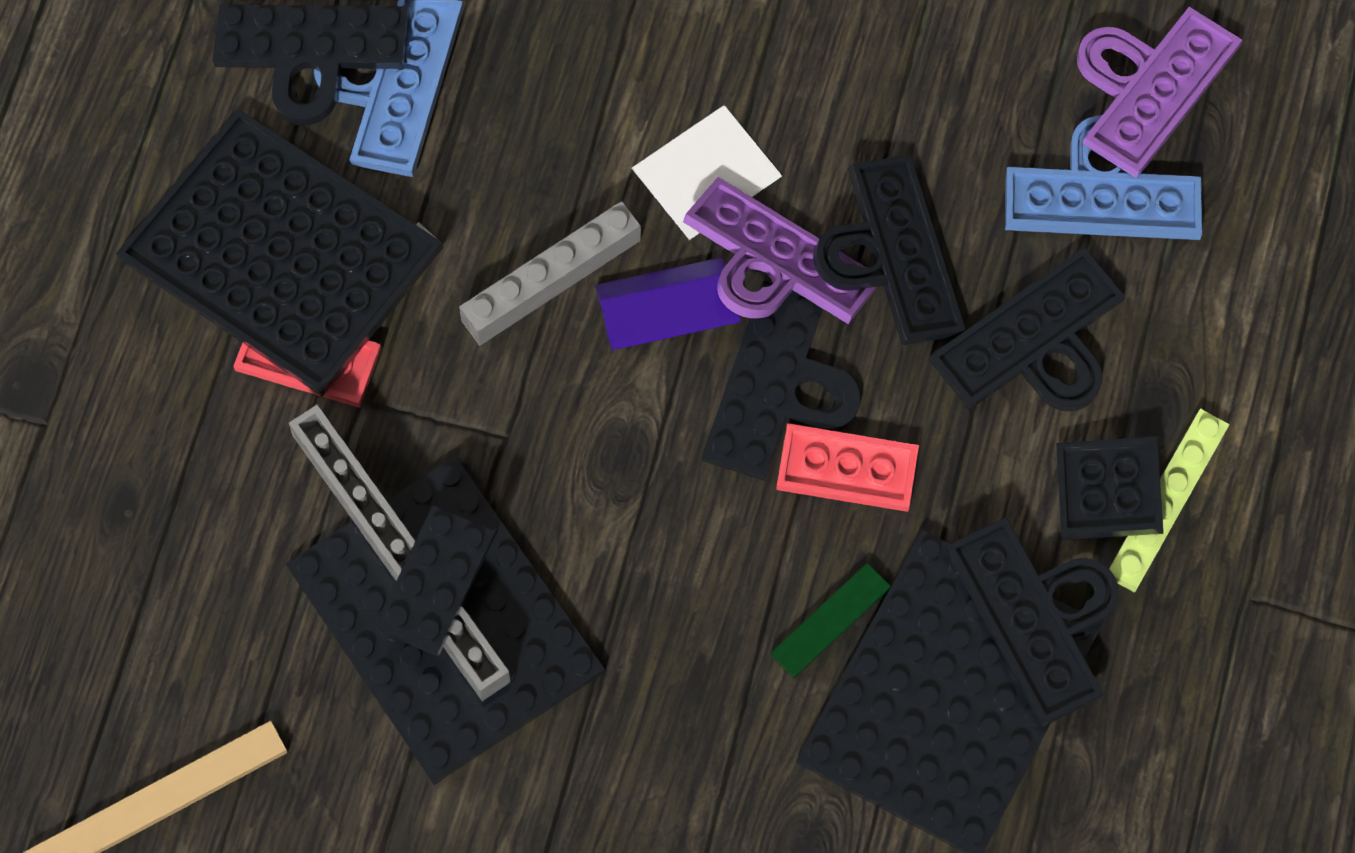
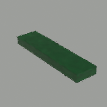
(830, 621)

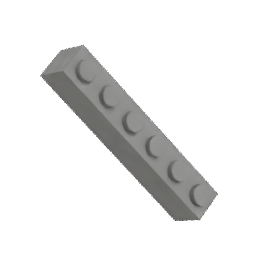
(550, 273)

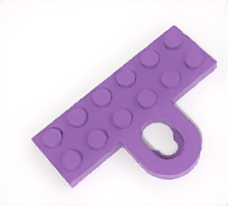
(1159, 93)
(767, 244)

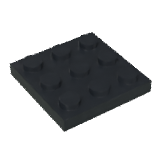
(1109, 488)

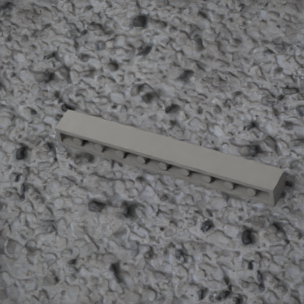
(390, 540)

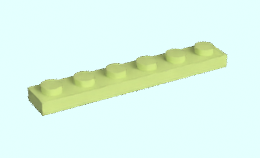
(1176, 486)

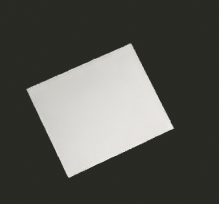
(694, 160)

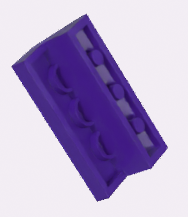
(663, 304)

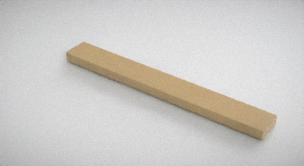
(168, 794)

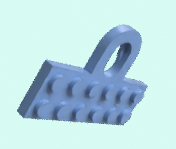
(403, 100)
(1101, 201)

